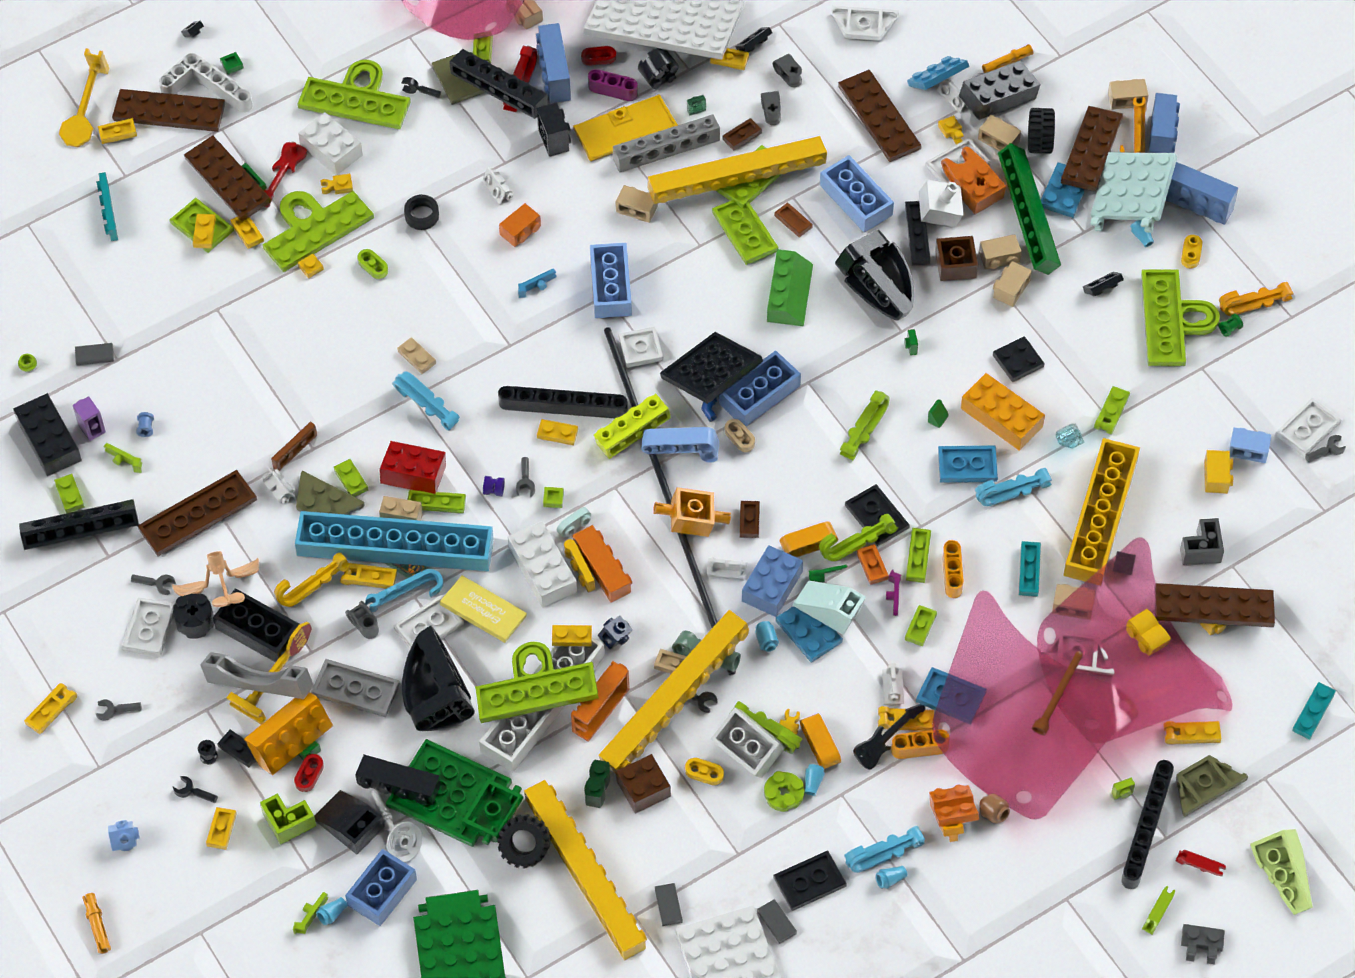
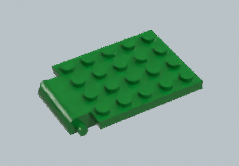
(470, 798)
(458, 937)

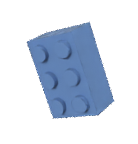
(1163, 123)
(772, 581)
(381, 887)

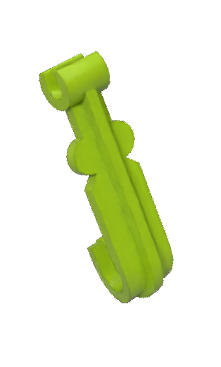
(865, 424)
(856, 541)
(780, 732)

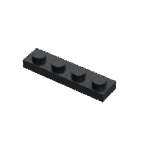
(917, 234)

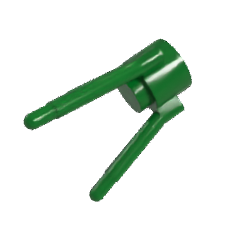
(819, 575)

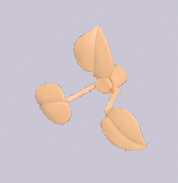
(217, 565)

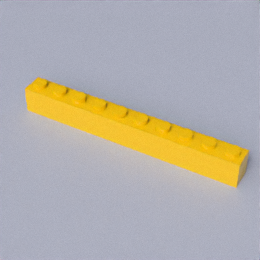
(736, 170)
(675, 691)
(585, 870)

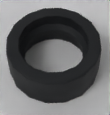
(421, 223)

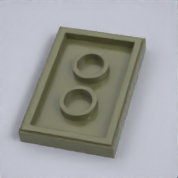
(454, 87)

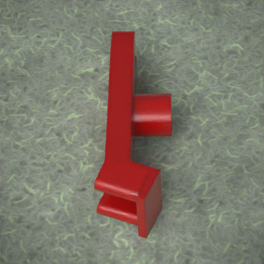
(1200, 862)

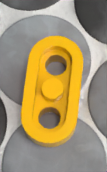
(1192, 250)
(704, 772)

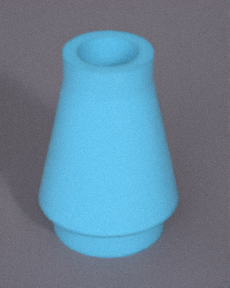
(1145, 237)
(813, 777)
(887, 877)
(330, 911)

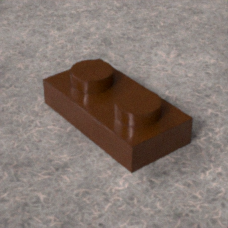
(742, 134)
(749, 519)

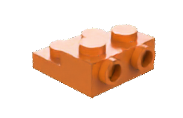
(953, 805)

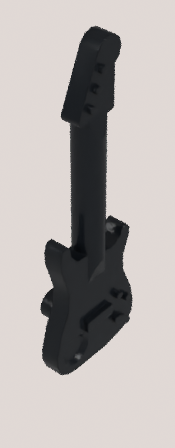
(870, 751)

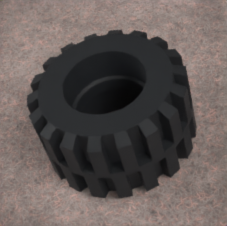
(1041, 130)
(519, 857)

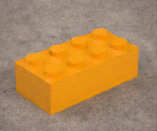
(1002, 411)
(288, 732)

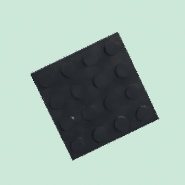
(711, 367)

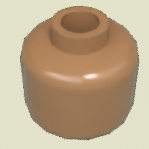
(994, 808)

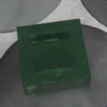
(696, 105)

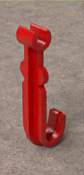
(524, 68)

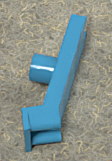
(539, 281)

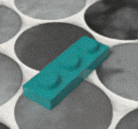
(1029, 568)
(1314, 710)

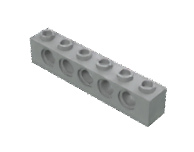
(666, 143)

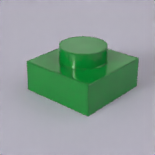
(231, 63)
(911, 342)

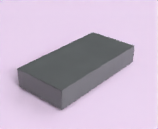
(94, 354)
(668, 904)
(776, 921)

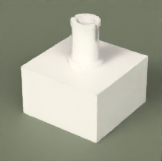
(941, 203)

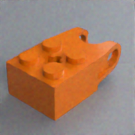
(977, 180)

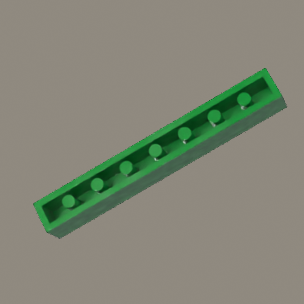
(1029, 209)

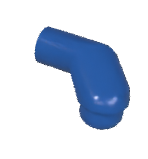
(708, 411)

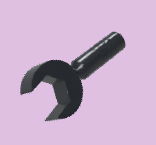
(414, 86)
(702, 698)
(189, 789)

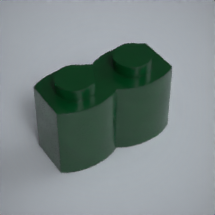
(597, 783)

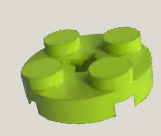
(787, 801)

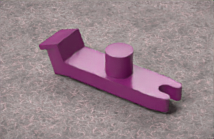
(894, 595)

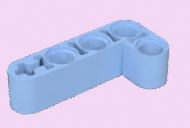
(682, 440)

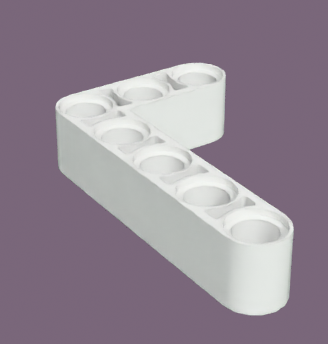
(197, 68)

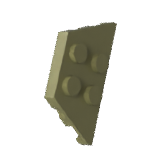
(322, 497)
(1205, 782)

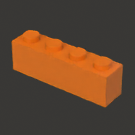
(602, 563)

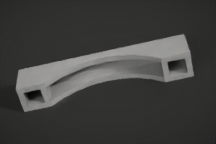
(225, 671)

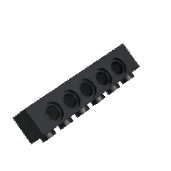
(498, 83)
(78, 524)

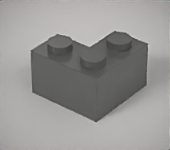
(1206, 546)

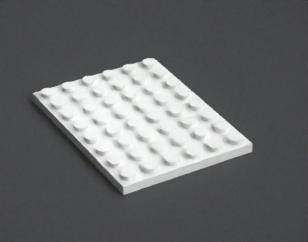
(673, 25)

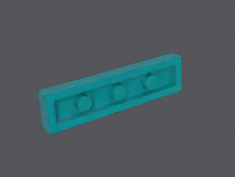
(107, 213)

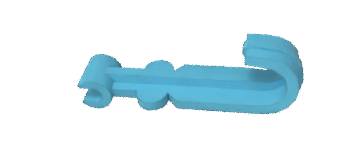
(409, 385)
(991, 493)
(404, 587)
(862, 858)

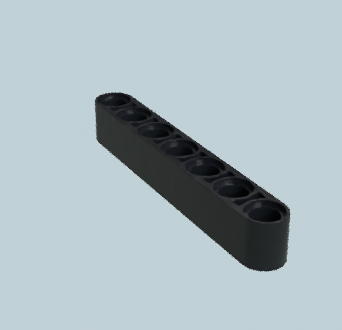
(571, 398)
(1146, 832)

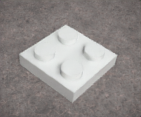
(640, 347)

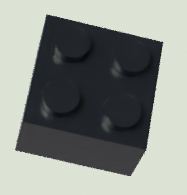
(553, 129)

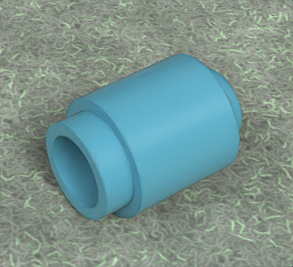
(766, 636)

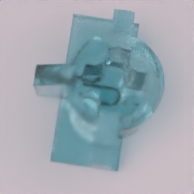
(1069, 436)

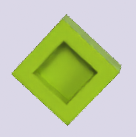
(553, 497)
(1123, 788)

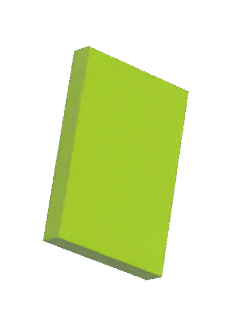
(186, 220)

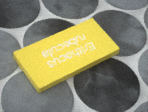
(483, 609)

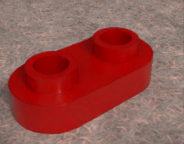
(599, 55)
(309, 774)

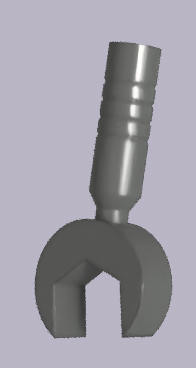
(1331, 447)
(525, 482)
(162, 580)
(109, 713)

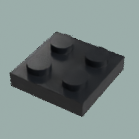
(1018, 359)

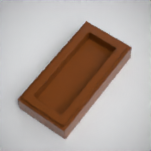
(793, 220)

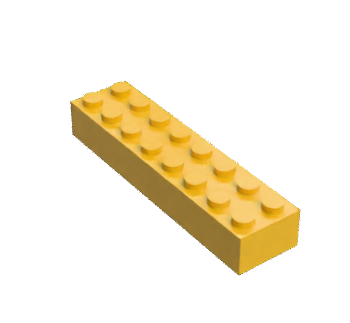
(1101, 509)

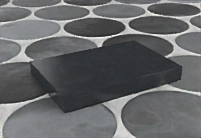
(870, 506)
(809, 880)

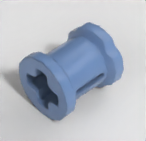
(145, 424)

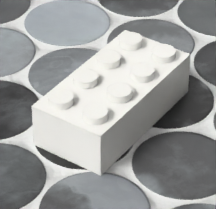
(542, 564)

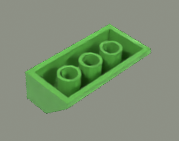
(789, 288)

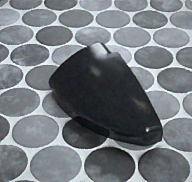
(878, 274)
(433, 686)

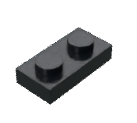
(758, 36)
(1108, 281)
(237, 748)

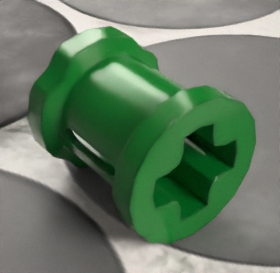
(1230, 325)

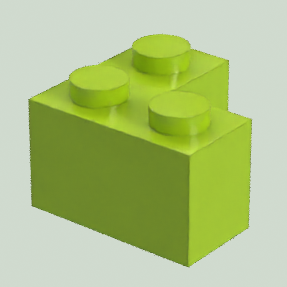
(287, 822)

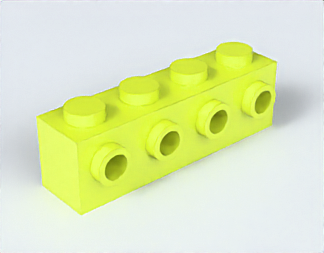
(630, 426)

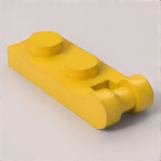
(578, 564)
(369, 576)
(50, 708)
(921, 722)
(1192, 732)

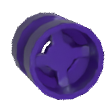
(491, 483)

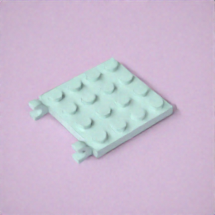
(1133, 188)

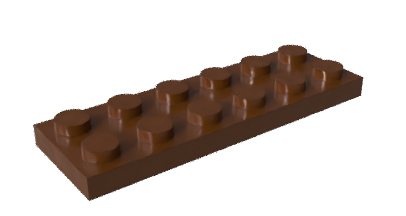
(169, 110)
(879, 115)
(1091, 148)
(227, 178)
(197, 513)
(1214, 605)

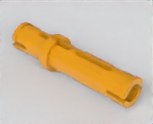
(1013, 56)
(94, 915)

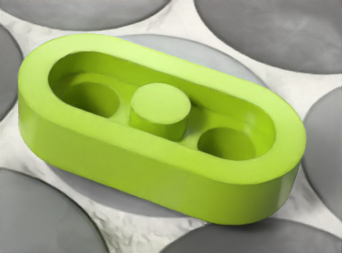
(373, 265)

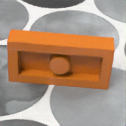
(872, 564)

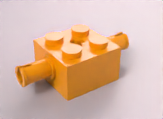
(692, 512)

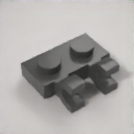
(1202, 938)

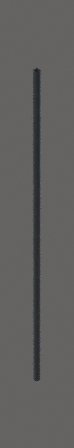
(664, 486)

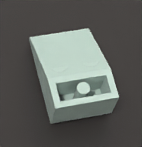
(830, 604)

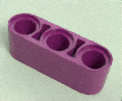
(612, 85)

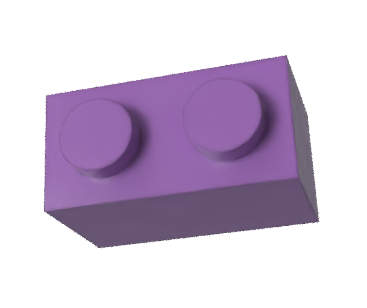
(89, 418)

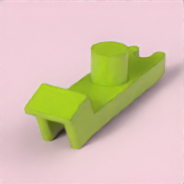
(121, 455)
(1158, 911)
(301, 927)

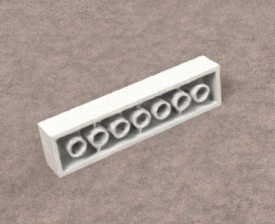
(513, 737)

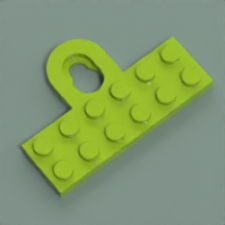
(355, 102)
(318, 230)
(1165, 319)
(535, 691)

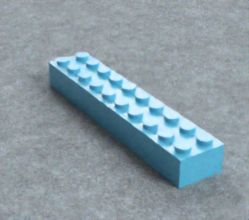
(394, 541)

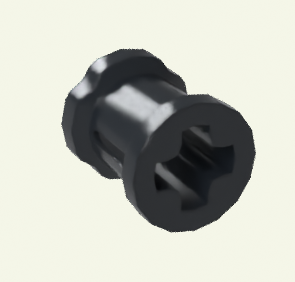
(204, 747)

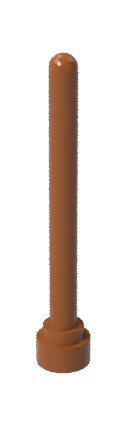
(1041, 725)

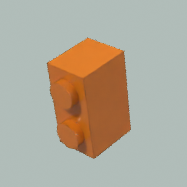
(520, 225)

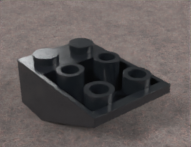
(350, 820)

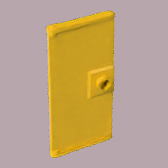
(623, 125)

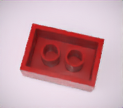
(412, 467)

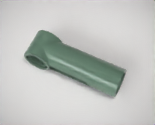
(688, 641)

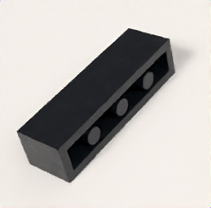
(398, 780)

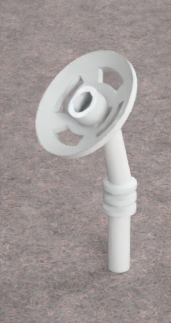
(400, 840)

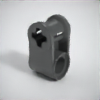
(788, 70)
(771, 106)
(361, 618)

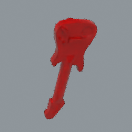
(290, 157)

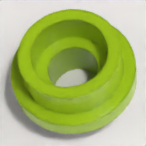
(27, 358)

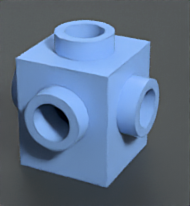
(123, 835)

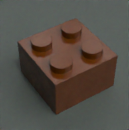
(956, 258)
(643, 783)

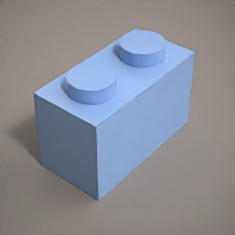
(1249, 445)

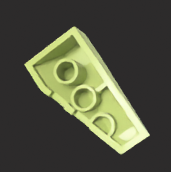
(1284, 864)

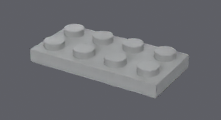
(355, 687)

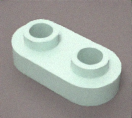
(574, 521)

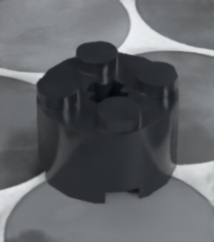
(658, 68)
(193, 615)

